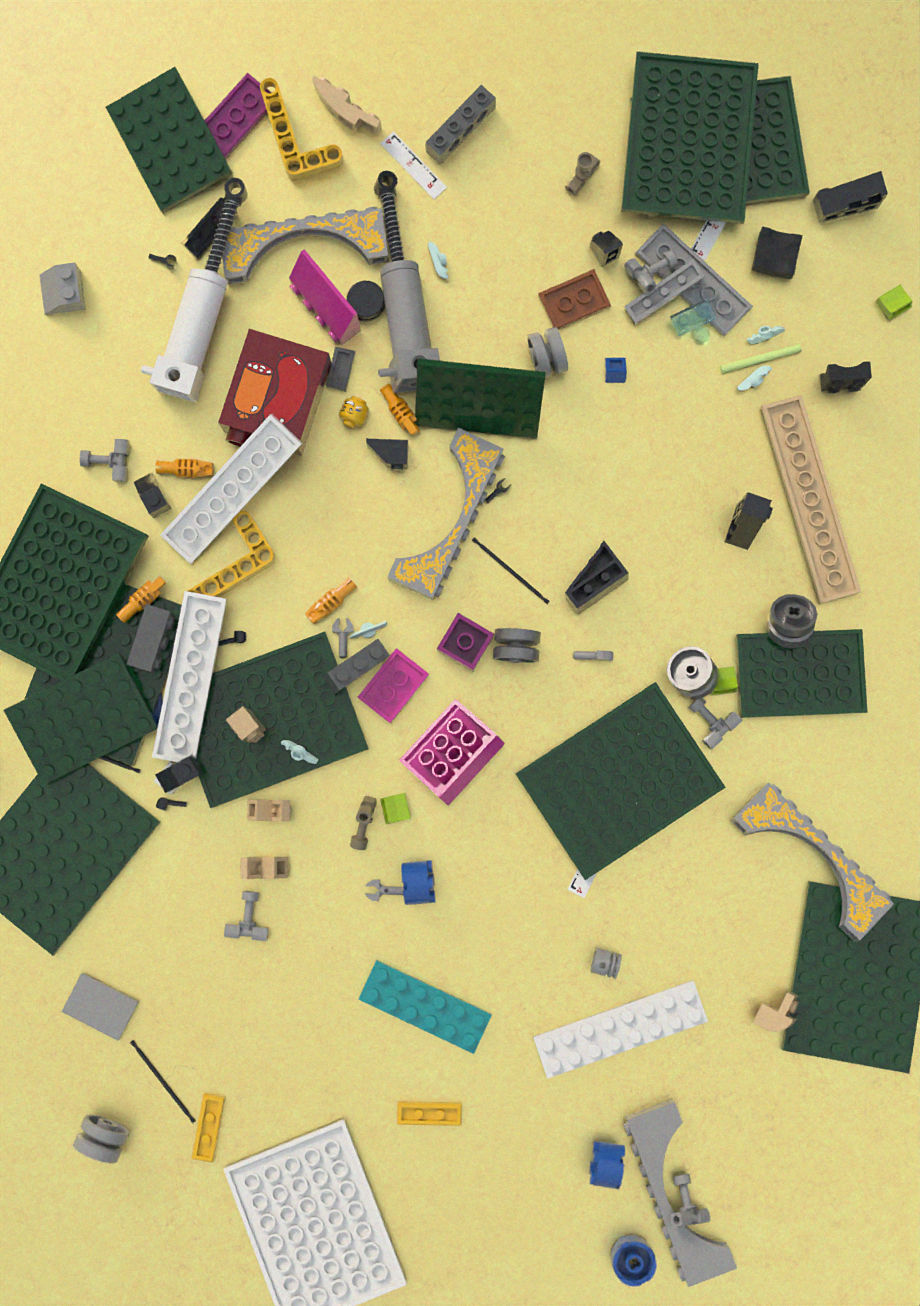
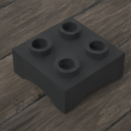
(776, 253)
(850, 378)

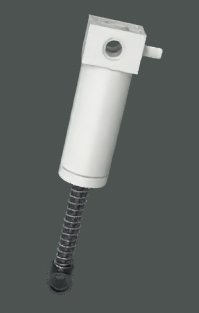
(197, 313)

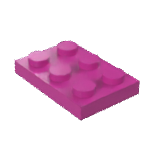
(393, 685)

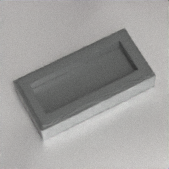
(340, 369)

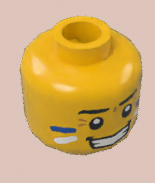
(353, 412)

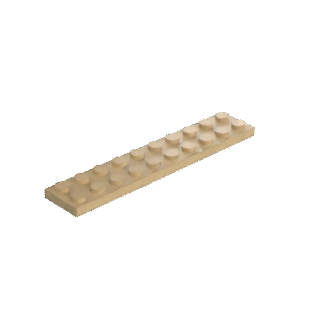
(810, 499)

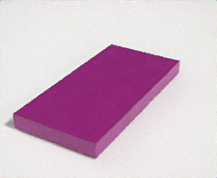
(237, 114)

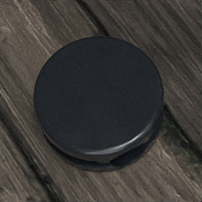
(366, 300)

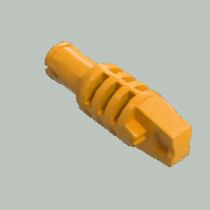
(400, 410)
(185, 468)
(144, 595)
(330, 601)

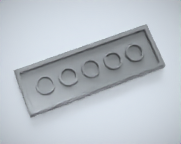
(724, 299)

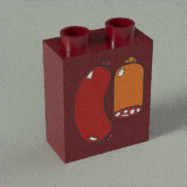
(275, 380)

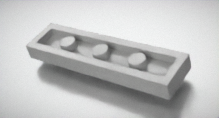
(666, 291)

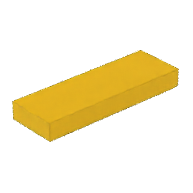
(429, 1113)
(208, 1127)

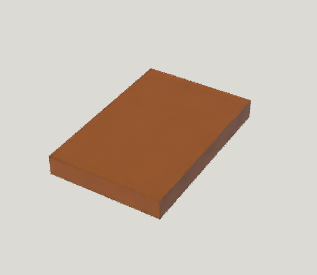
(574, 300)

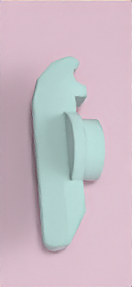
(439, 260)
(765, 333)
(755, 378)
(368, 630)
(299, 752)

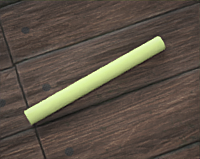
(760, 358)

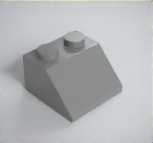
(62, 289)

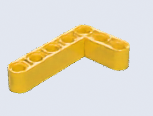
(287, 138)
(236, 567)

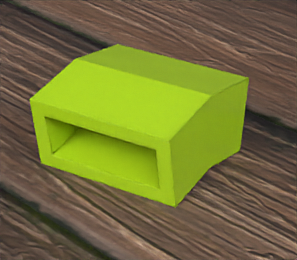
(894, 302)
(727, 681)
(395, 808)

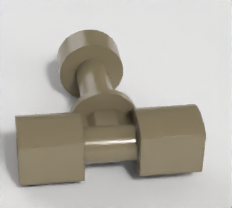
(585, 167)
(364, 817)

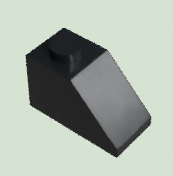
(606, 247)
(390, 452)
(152, 495)
(179, 773)

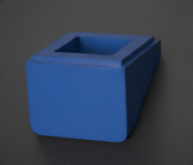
(615, 370)

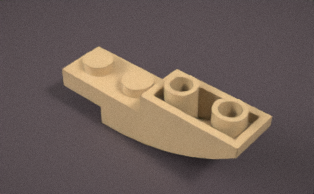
(338, 104)

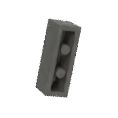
(151, 639)
(356, 666)

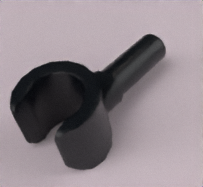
(163, 259)
(500, 489)
(239, 637)
(163, 803)

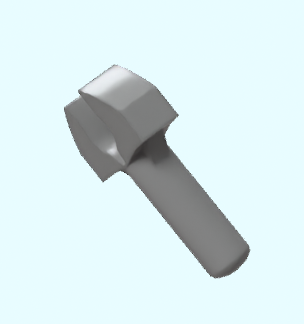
(343, 636)
(595, 655)
(384, 890)

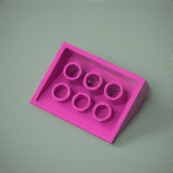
(324, 299)
(452, 752)

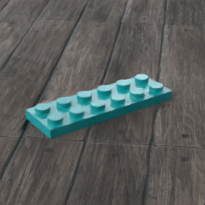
(425, 1006)

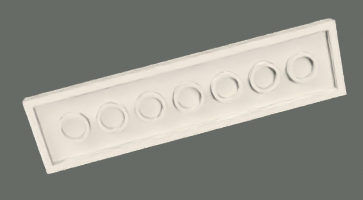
(231, 488)
(189, 677)
(620, 1029)

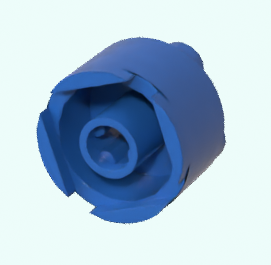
(418, 882)
(607, 1165)
(639, 1271)

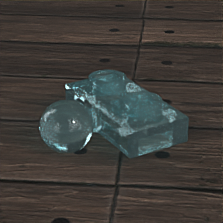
(694, 318)

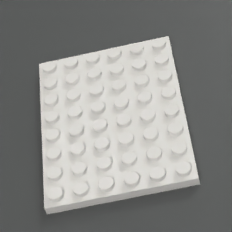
(315, 1221)

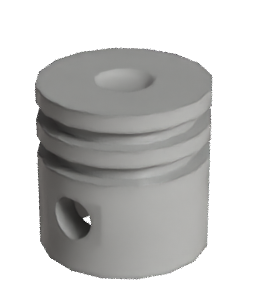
(606, 963)

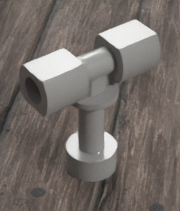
(644, 273)
(115, 459)
(719, 726)
(247, 927)
(688, 1213)

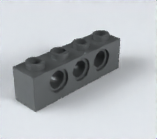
(460, 124)

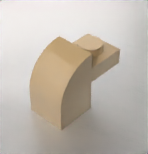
(268, 810)
(264, 867)
(777, 1019)

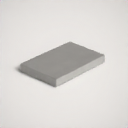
(100, 1006)

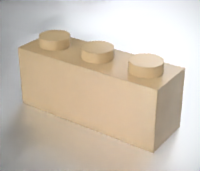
(246, 725)

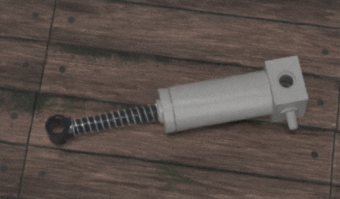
(402, 299)

